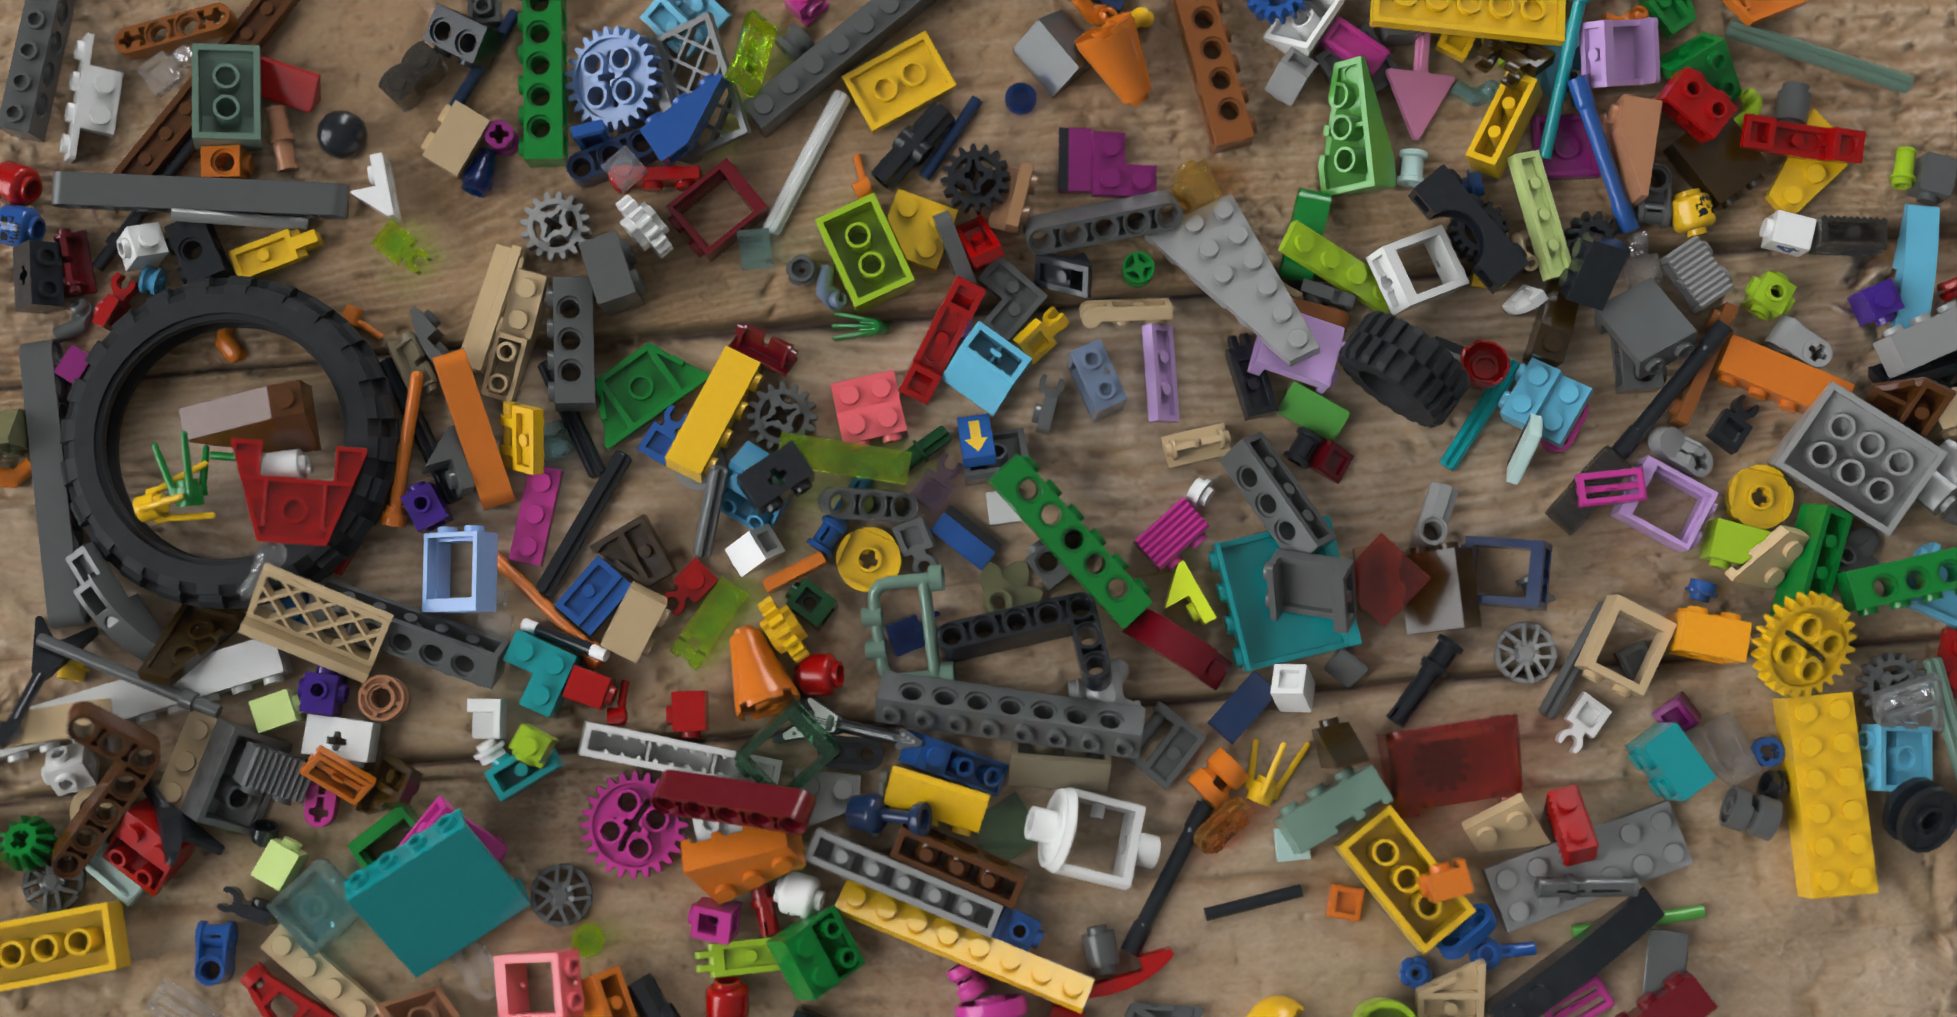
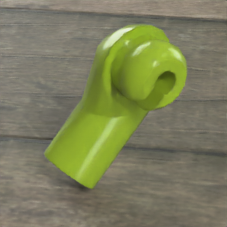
(1751, 104)

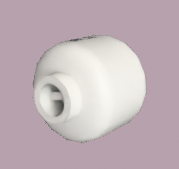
(799, 894)

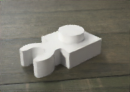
(1585, 718)

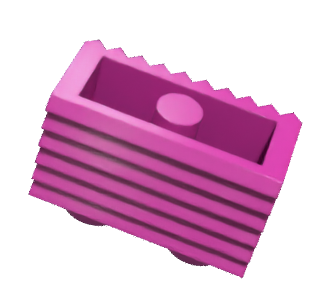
(1171, 535)

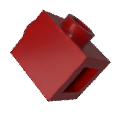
(590, 688)
(688, 713)

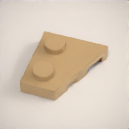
(1770, 558)
(1505, 827)
(1454, 994)

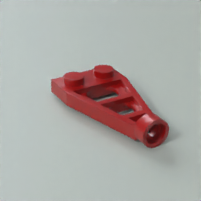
(272, 988)

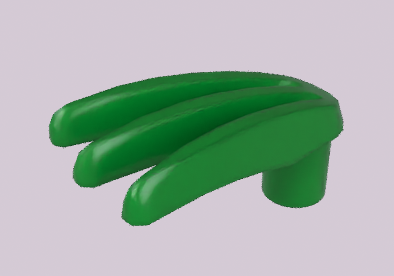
(867, 327)

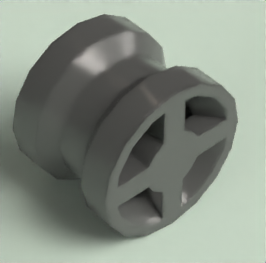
(794, 42)

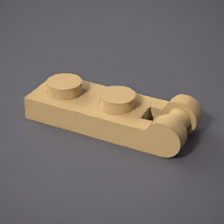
(1125, 311)

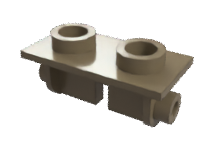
(410, 357)

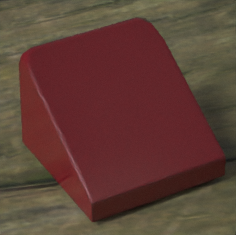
(1330, 460)

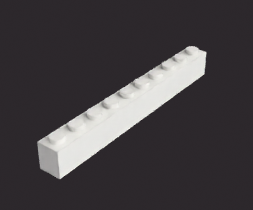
(220, 672)

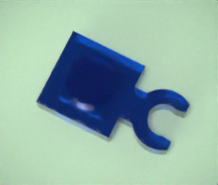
(906, 634)

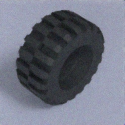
(1404, 369)

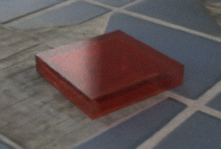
(1386, 579)

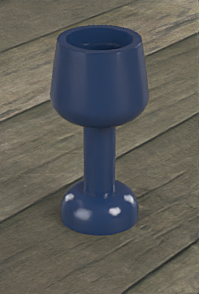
(871, 815)

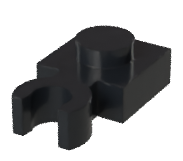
(1731, 426)

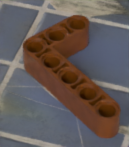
(109, 789)

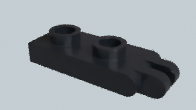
(1252, 390)

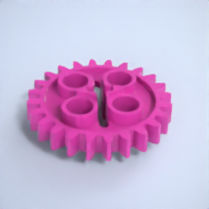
(609, 808)

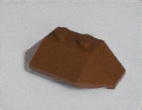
(1912, 402)

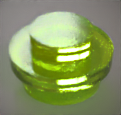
(589, 939)

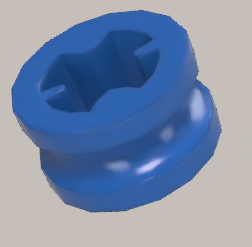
(1779, 751)

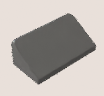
(1665, 954)

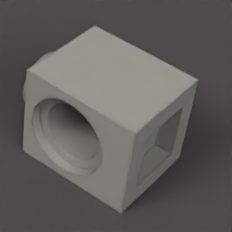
(1291, 76)

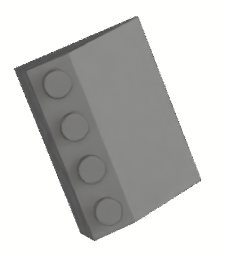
(1857, 458)

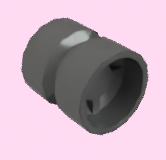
(1755, 814)

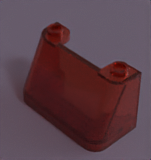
(1452, 763)

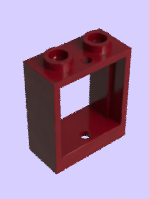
(721, 172)

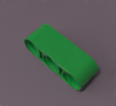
(1311, 210)

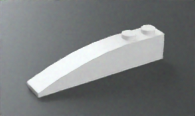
(665, 753)

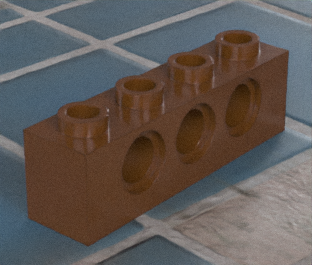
(961, 865)

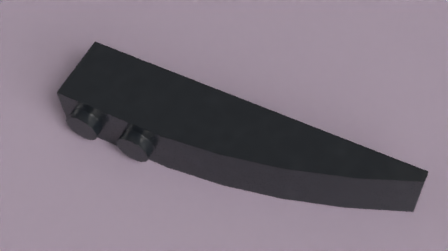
(1576, 960)

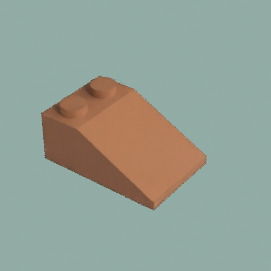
(1632, 136)

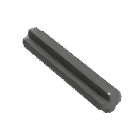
(710, 511)

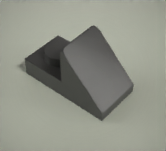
(451, 456)

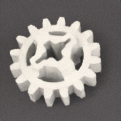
(644, 226)

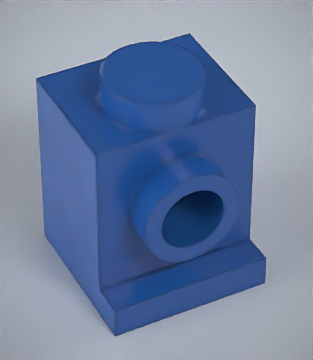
(1009, 919)

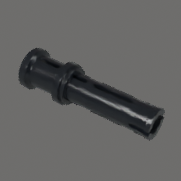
(1433, 668)

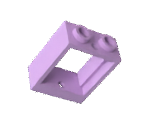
(1702, 510)

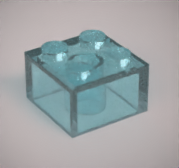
(315, 907)

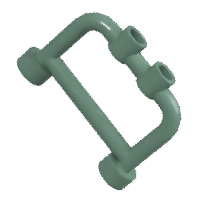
(874, 617)

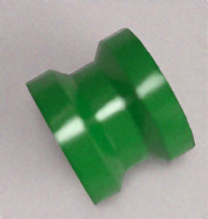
(1137, 263)

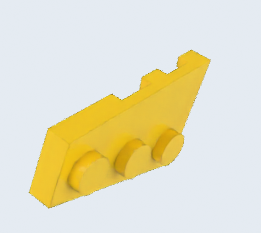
(1801, 178)

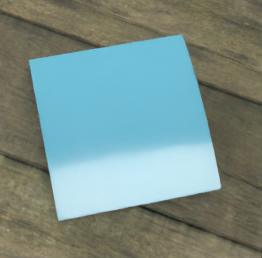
(668, 14)

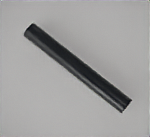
(1253, 902)

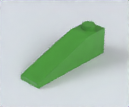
(1357, 143)

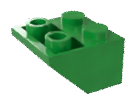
(816, 953)

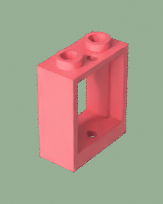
(512, 983)

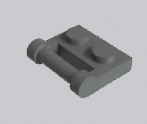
(1173, 750)

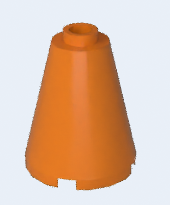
(1118, 57)
(758, 676)

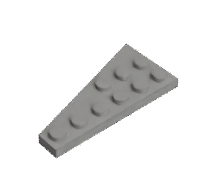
(1233, 269)

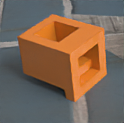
(1446, 881)

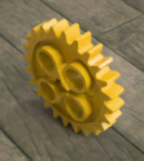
(1820, 625)

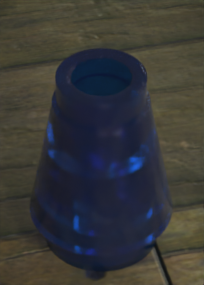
(480, 174)

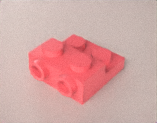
(869, 409)

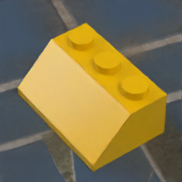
(948, 800)

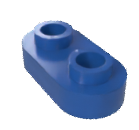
(1468, 933)

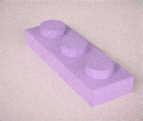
(1160, 373)

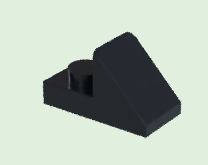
(1064, 274)

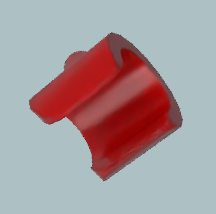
(619, 715)

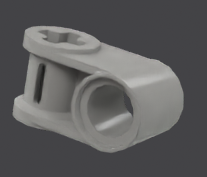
(1797, 342)

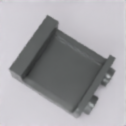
(1647, 327)
(1311, 587)

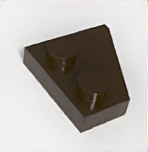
(637, 551)
(394, 785)

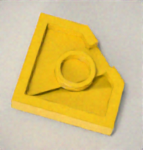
(915, 229)

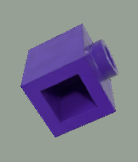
(1876, 303)
(426, 507)

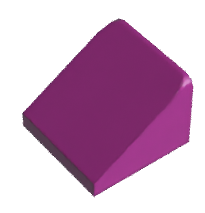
(72, 364)
(1678, 710)

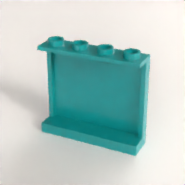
(1244, 590)
(435, 894)

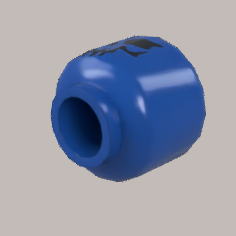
(20, 224)

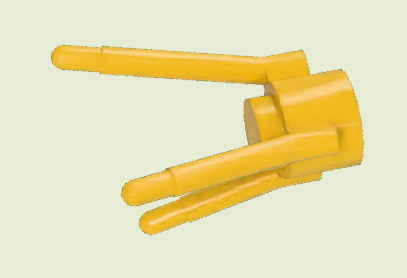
(156, 504)
(1263, 788)

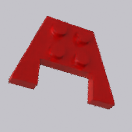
(295, 508)

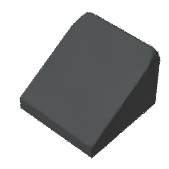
(1345, 667)

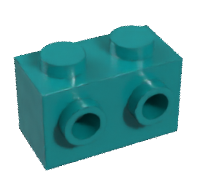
(512, 777)

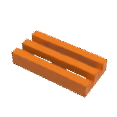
(794, 572)
(341, 772)

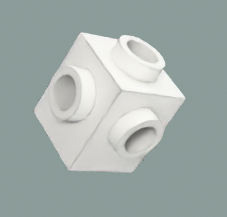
(70, 768)

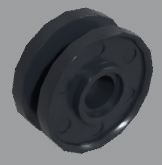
(1920, 814)

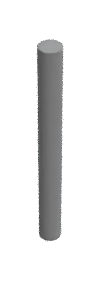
(239, 219)

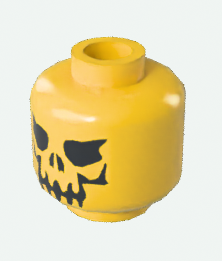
(1692, 213)

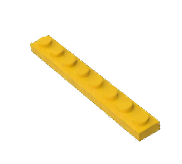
(964, 946)

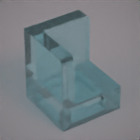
(756, 249)

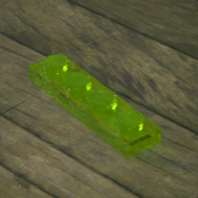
(852, 458)

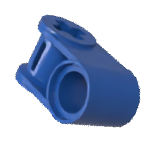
(215, 949)

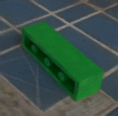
(1821, 556)

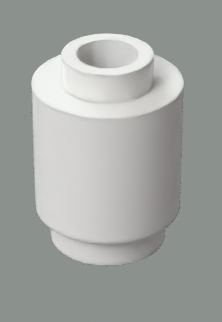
(286, 464)

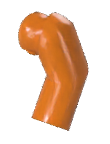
(229, 347)

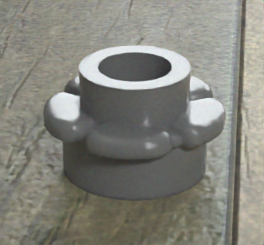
(808, 276)

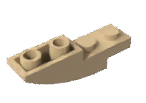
(517, 335)

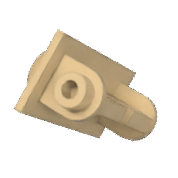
(1196, 445)

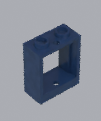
(1537, 577)

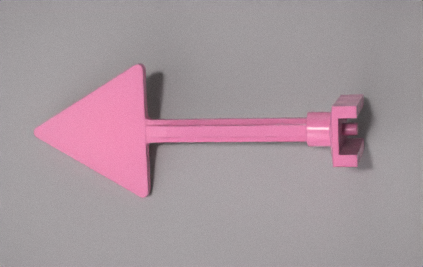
(1418, 91)

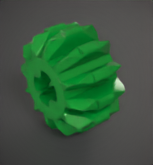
(27, 843)

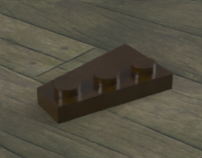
(188, 641)

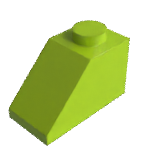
(1729, 543)

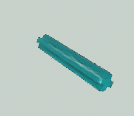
(1476, 421)

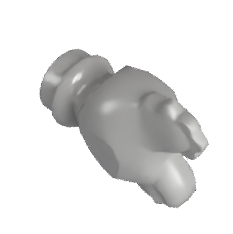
(1112, 693)

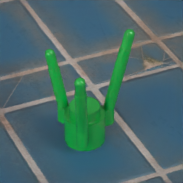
(192, 491)

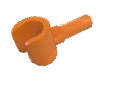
(863, 186)
(353, 316)

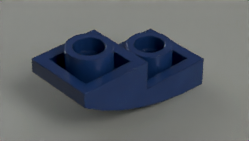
(1242, 707)

